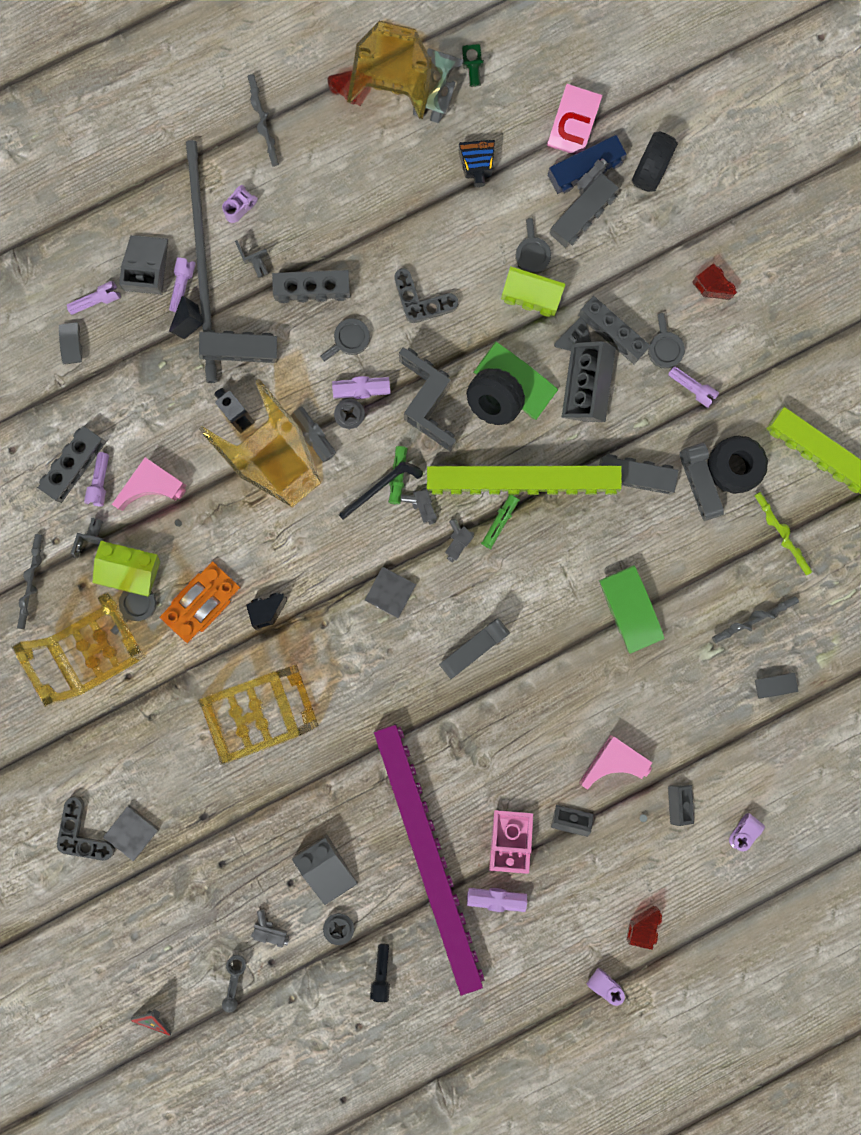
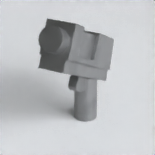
(588, 178)
(422, 501)
(461, 540)
(266, 933)

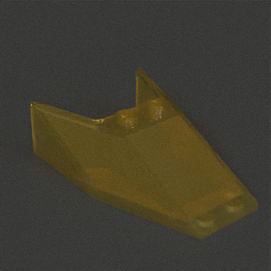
(393, 61)
(272, 456)

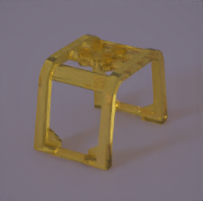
(47, 694)
(262, 723)

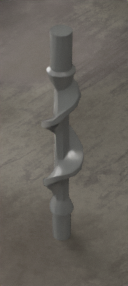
(262, 126)
(28, 576)
(755, 617)

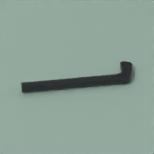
(401, 468)

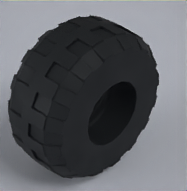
(654, 161)
(495, 396)
(754, 458)

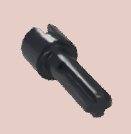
(380, 987)

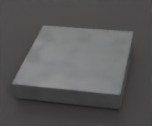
(390, 592)
(131, 833)

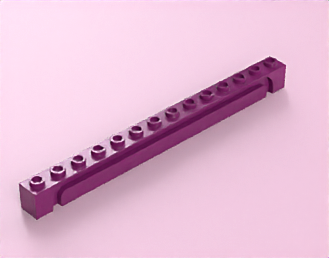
(428, 859)

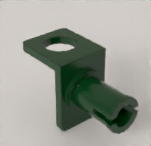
(473, 66)

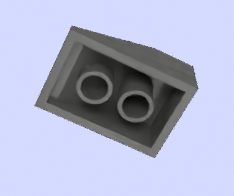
(324, 869)

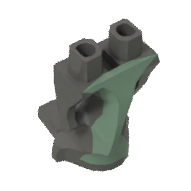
(444, 65)

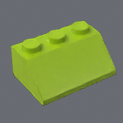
(532, 291)
(125, 568)

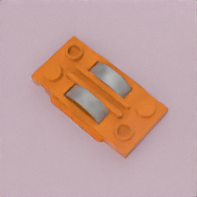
(200, 602)

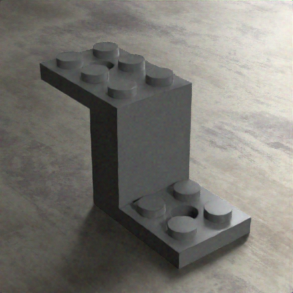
(427, 398)

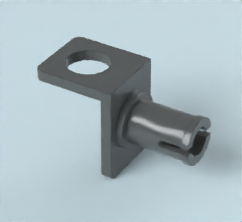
(256, 260)
(91, 536)

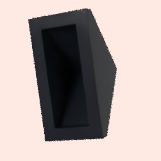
(186, 318)

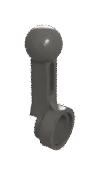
(229, 1003)

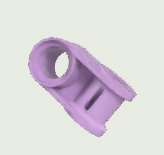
(241, 201)
(748, 830)
(604, 986)

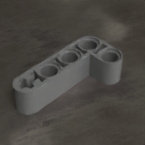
(701, 481)
(474, 648)

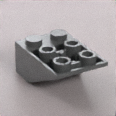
(144, 265)

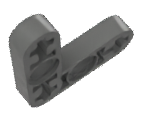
(415, 305)
(73, 835)

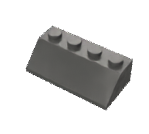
(588, 381)

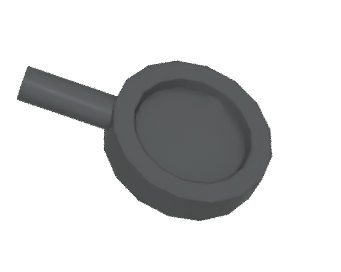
(532, 253)
(350, 338)
(666, 348)
(135, 607)

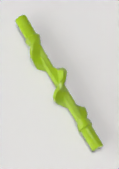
(784, 531)

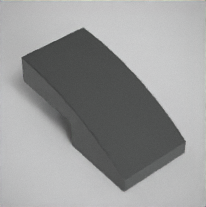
(70, 343)
(776, 685)

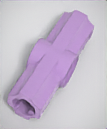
(361, 387)
(497, 899)

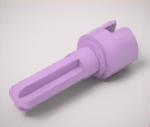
(183, 272)
(102, 295)
(701, 391)
(95, 492)

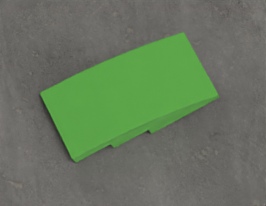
(535, 387)
(631, 609)

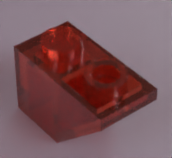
(340, 85)
(713, 284)
(643, 928)

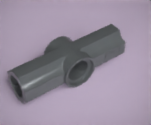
(313, 435)

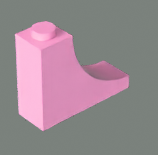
(149, 480)
(615, 758)

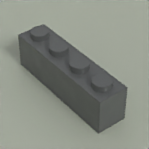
(584, 210)
(237, 347)
(644, 475)

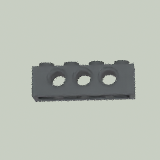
(302, 280)
(613, 330)
(81, 462)

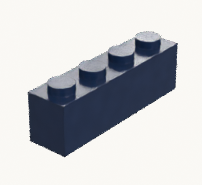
(569, 171)

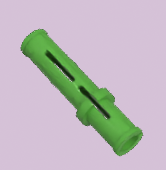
(397, 484)
(511, 502)

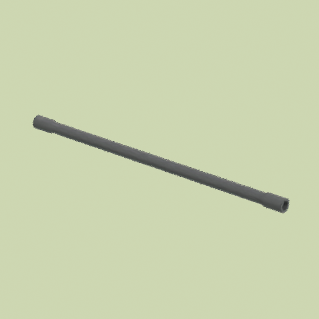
(192, 157)

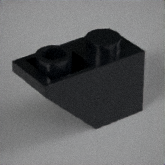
(266, 611)

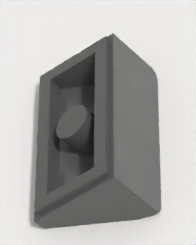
(681, 805)
(572, 821)

